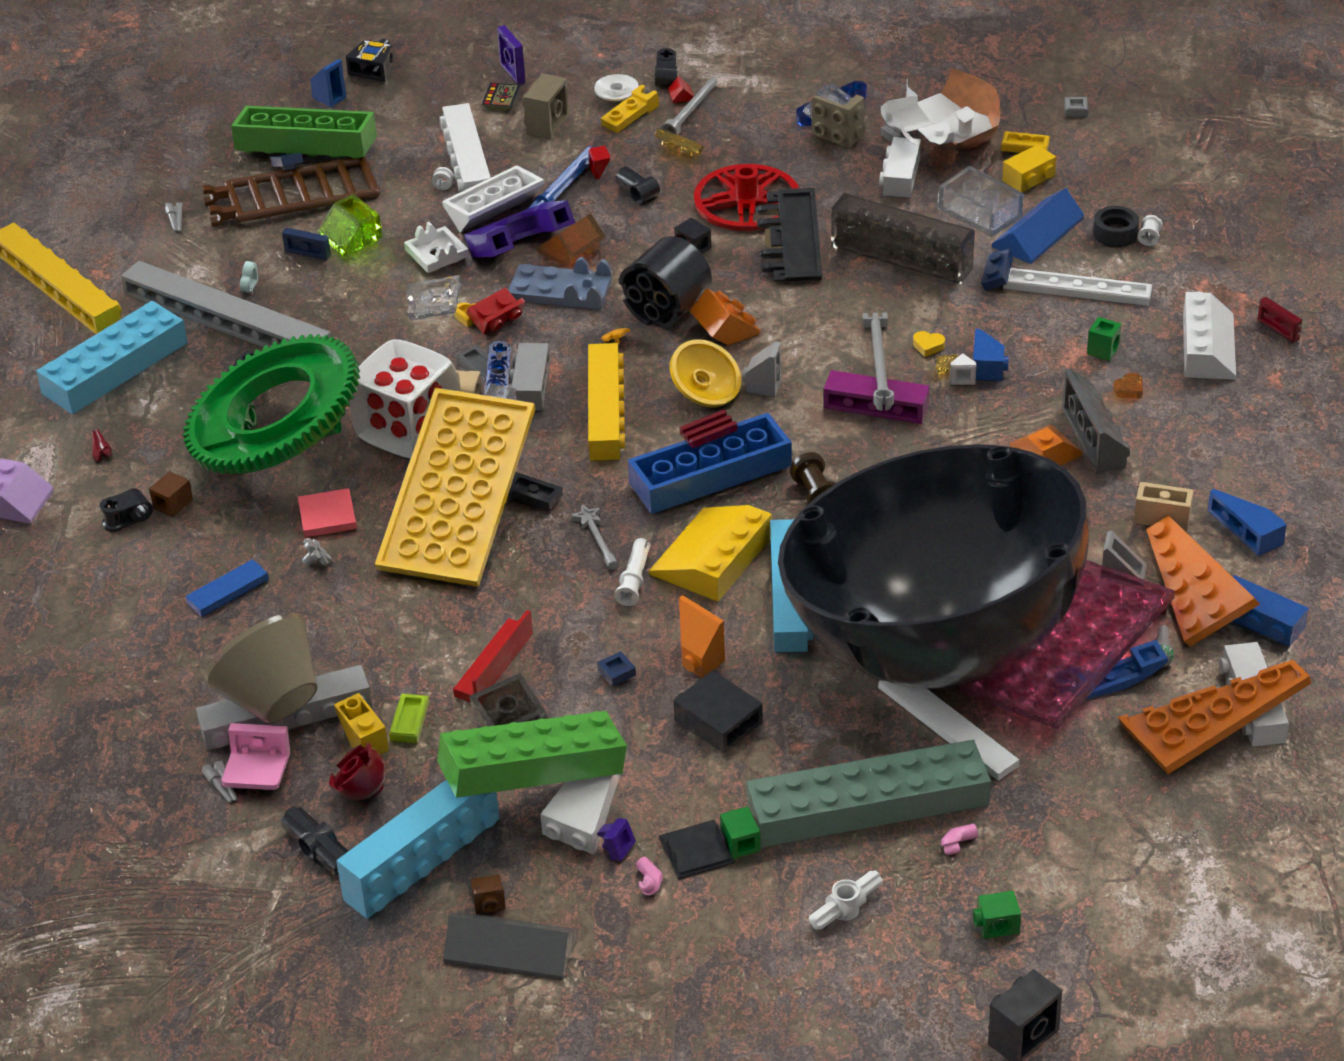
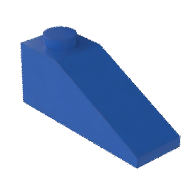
(1248, 521)

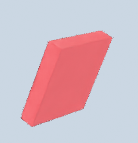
(327, 512)

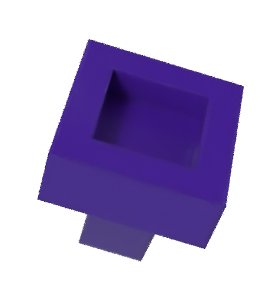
(617, 838)

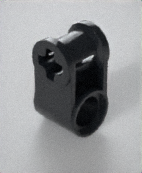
(665, 67)
(125, 508)

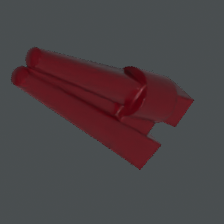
(100, 446)

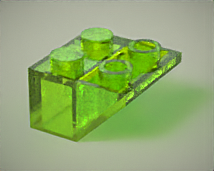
(351, 225)

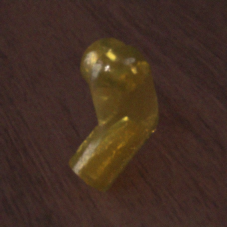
(944, 362)

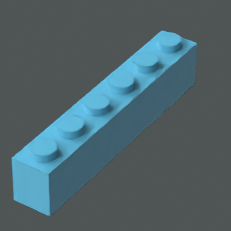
(789, 630)

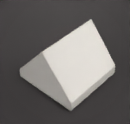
(963, 371)

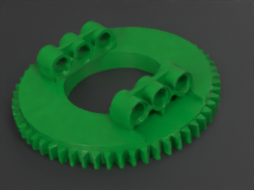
(221, 422)

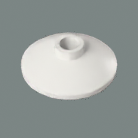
(615, 87)

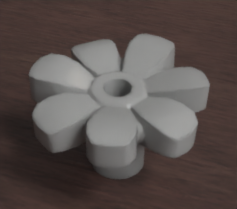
(315, 553)

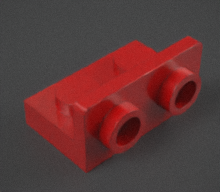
(495, 310)

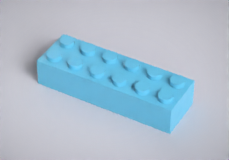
(112, 357)
(412, 846)

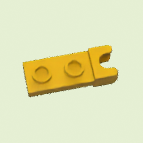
(630, 109)

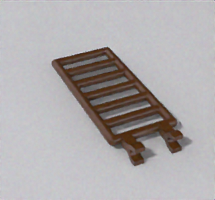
(235, 210)

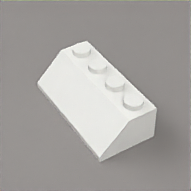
(1208, 338)

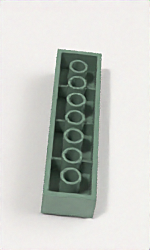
(868, 793)

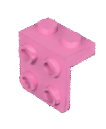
(256, 756)

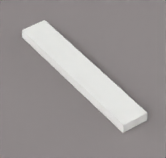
(1079, 286)
(951, 726)

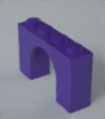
(499, 235)

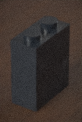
(718, 711)

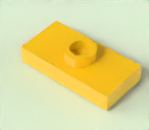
(1020, 142)

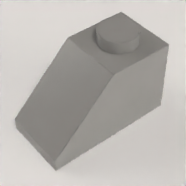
(764, 371)

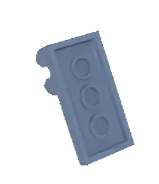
(563, 286)

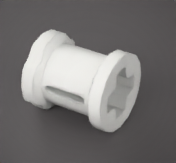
(1150, 230)

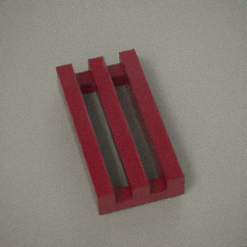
(1279, 319)
(708, 428)

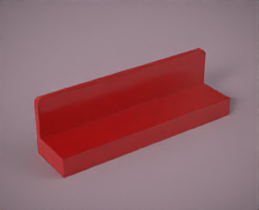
(495, 657)

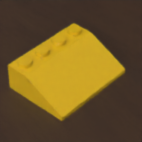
(714, 549)

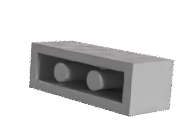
(530, 373)

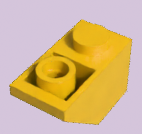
(361, 723)

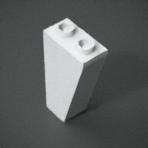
(579, 811)

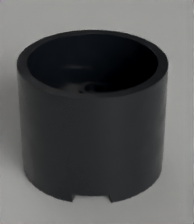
(665, 281)

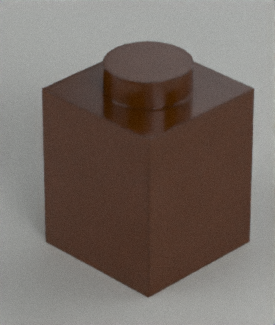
(171, 494)

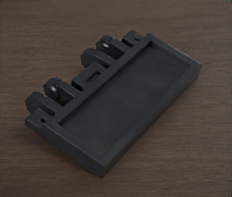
(793, 230)

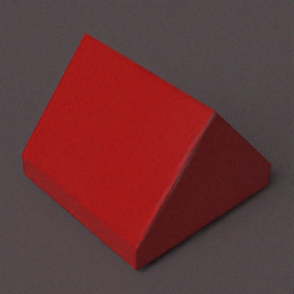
(680, 91)

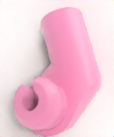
(956, 835)
(652, 876)

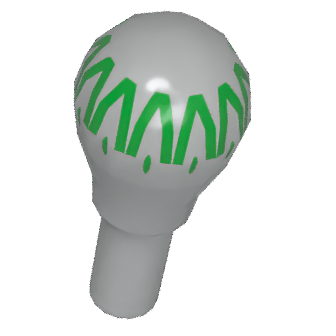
(1164, 642)

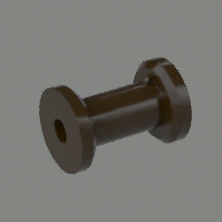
(809, 470)

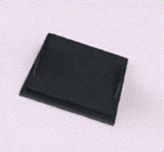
(696, 849)

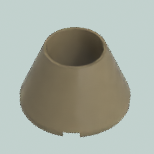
(267, 669)

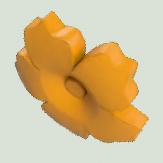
(616, 334)

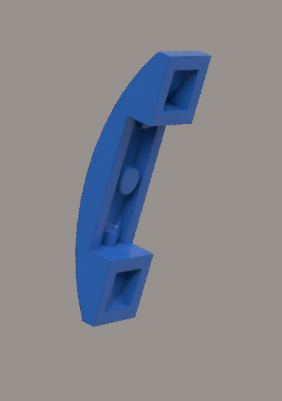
(1129, 671)

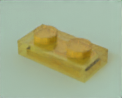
(686, 145)

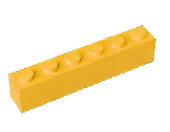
(605, 402)

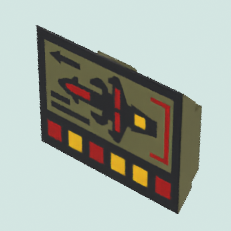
(500, 96)

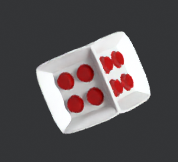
(396, 394)

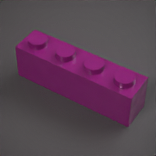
(855, 395)

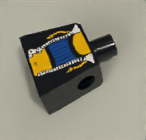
(371, 60)

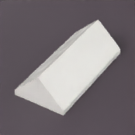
(492, 197)

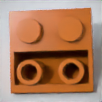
(724, 318)

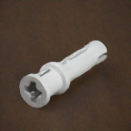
(632, 579)

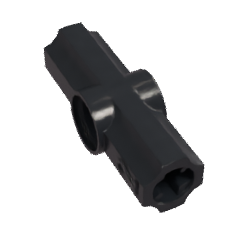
(314, 838)

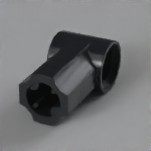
(640, 188)

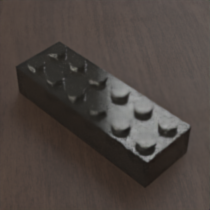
(902, 238)

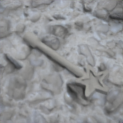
(591, 519)

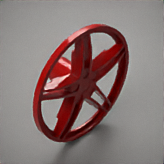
(744, 190)

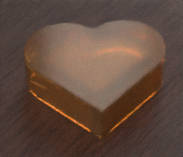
(1129, 386)

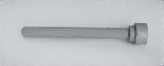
(674, 125)

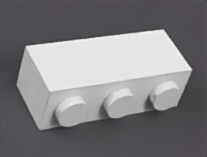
(900, 168)

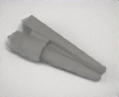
(174, 214)
(214, 776)

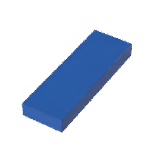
(226, 588)

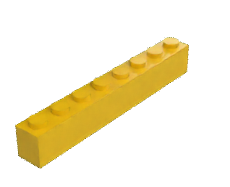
(58, 279)

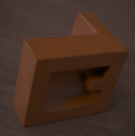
(488, 894)

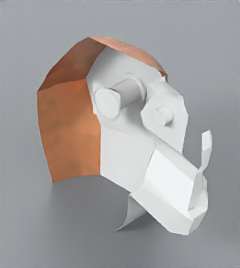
(959, 116)

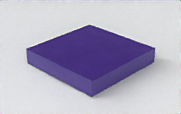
(511, 55)

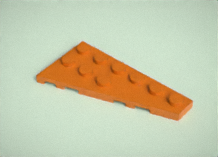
(1203, 590)
(1209, 715)

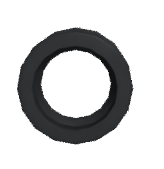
(1116, 236)

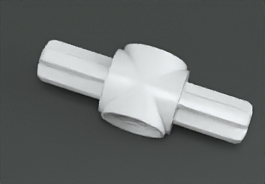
(845, 900)

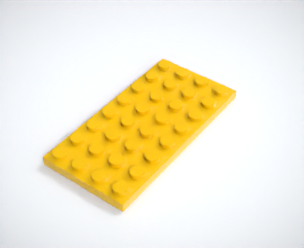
(455, 487)

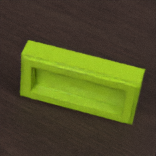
(409, 718)

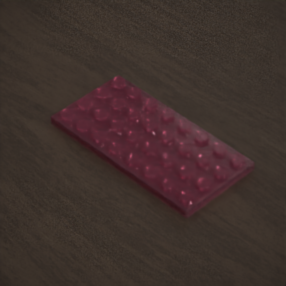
(1088, 642)

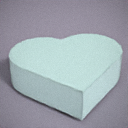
(249, 277)

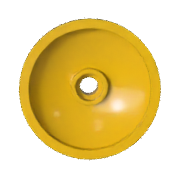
(705, 373)

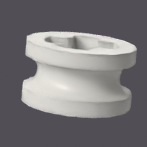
(446, 173)

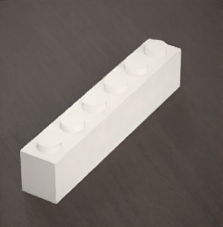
(463, 146)

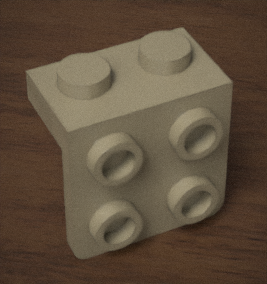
(838, 122)

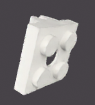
(447, 245)

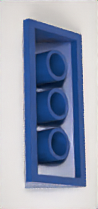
(1041, 227)

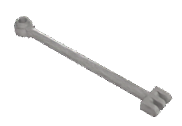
(883, 395)

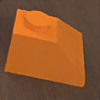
(1049, 444)
(700, 638)

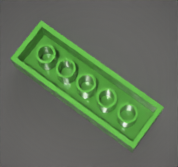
(304, 131)
(531, 753)

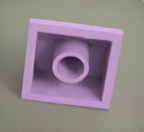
(21, 491)

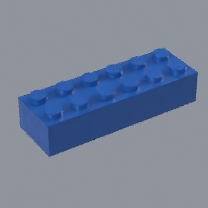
(687, 473)

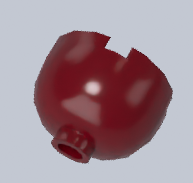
(360, 774)

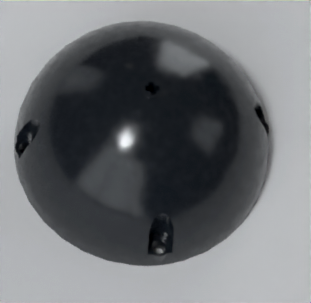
(936, 567)

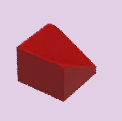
(598, 160)

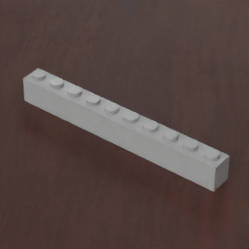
(213, 306)

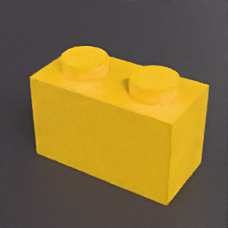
(1029, 168)

